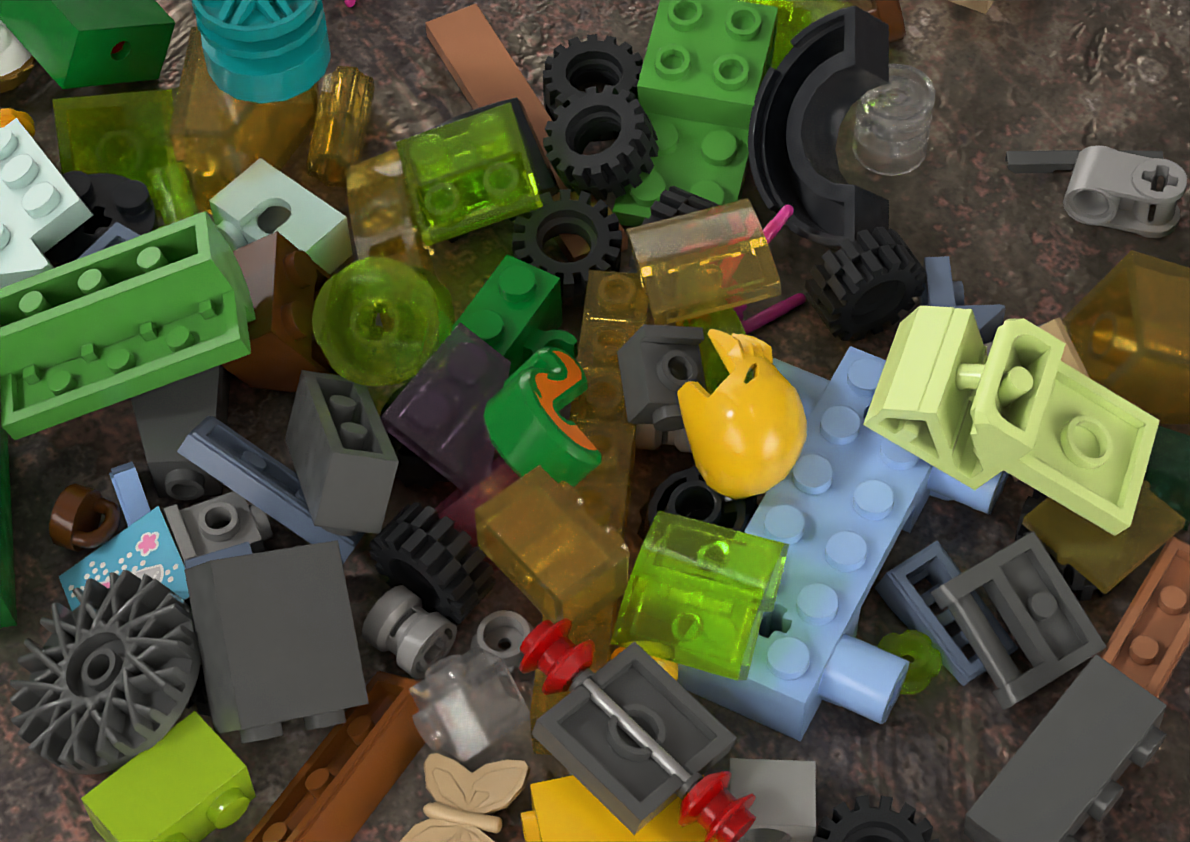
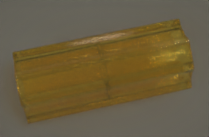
(340, 125)

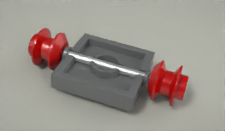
(634, 735)

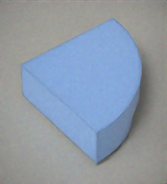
(129, 492)

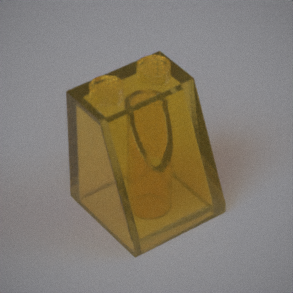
(227, 135)
(1137, 335)

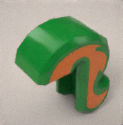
(527, 422)

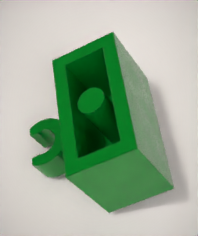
(519, 312)

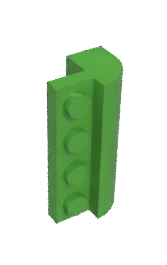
(120, 324)

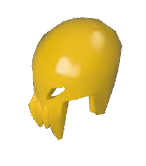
(744, 432)

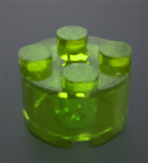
(348, 312)

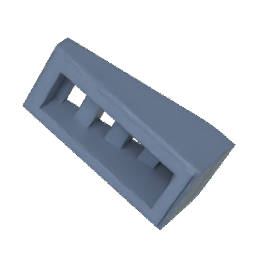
(914, 611)

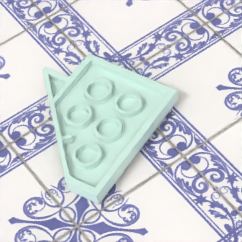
(35, 206)

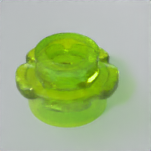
(927, 659)

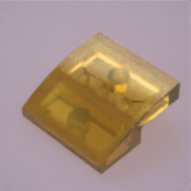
(704, 262)

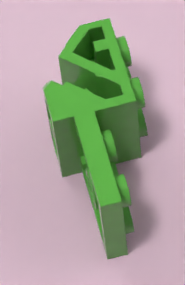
(700, 97)

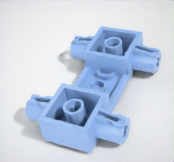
(841, 521)

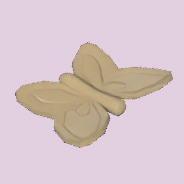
(466, 799)

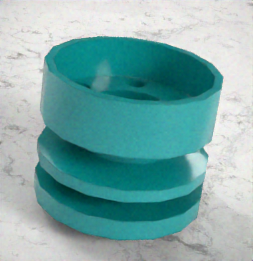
(263, 46)

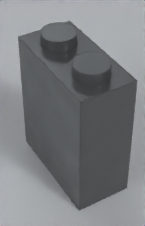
(276, 640)

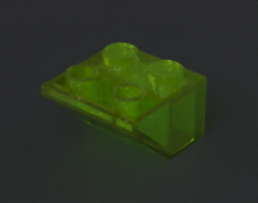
(469, 174)

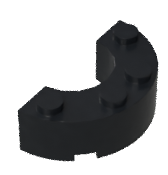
(799, 123)

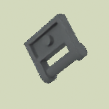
(1036, 610)

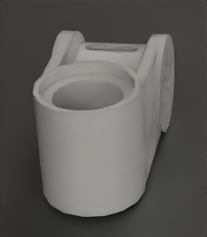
(1118, 189)

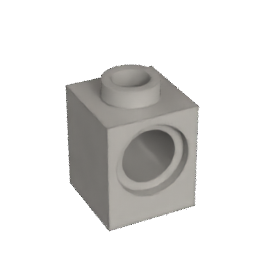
(783, 798)

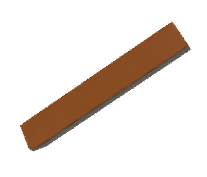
(348, 769)

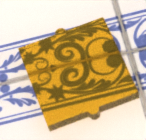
(1094, 551)

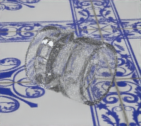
(895, 122)

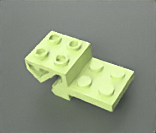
(1011, 414)

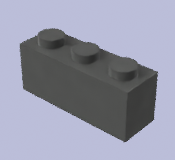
(340, 454)
(1071, 761)

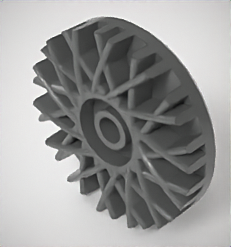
(108, 675)

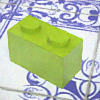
(173, 789)

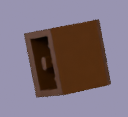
(283, 295)

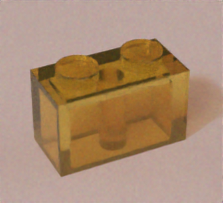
(553, 548)

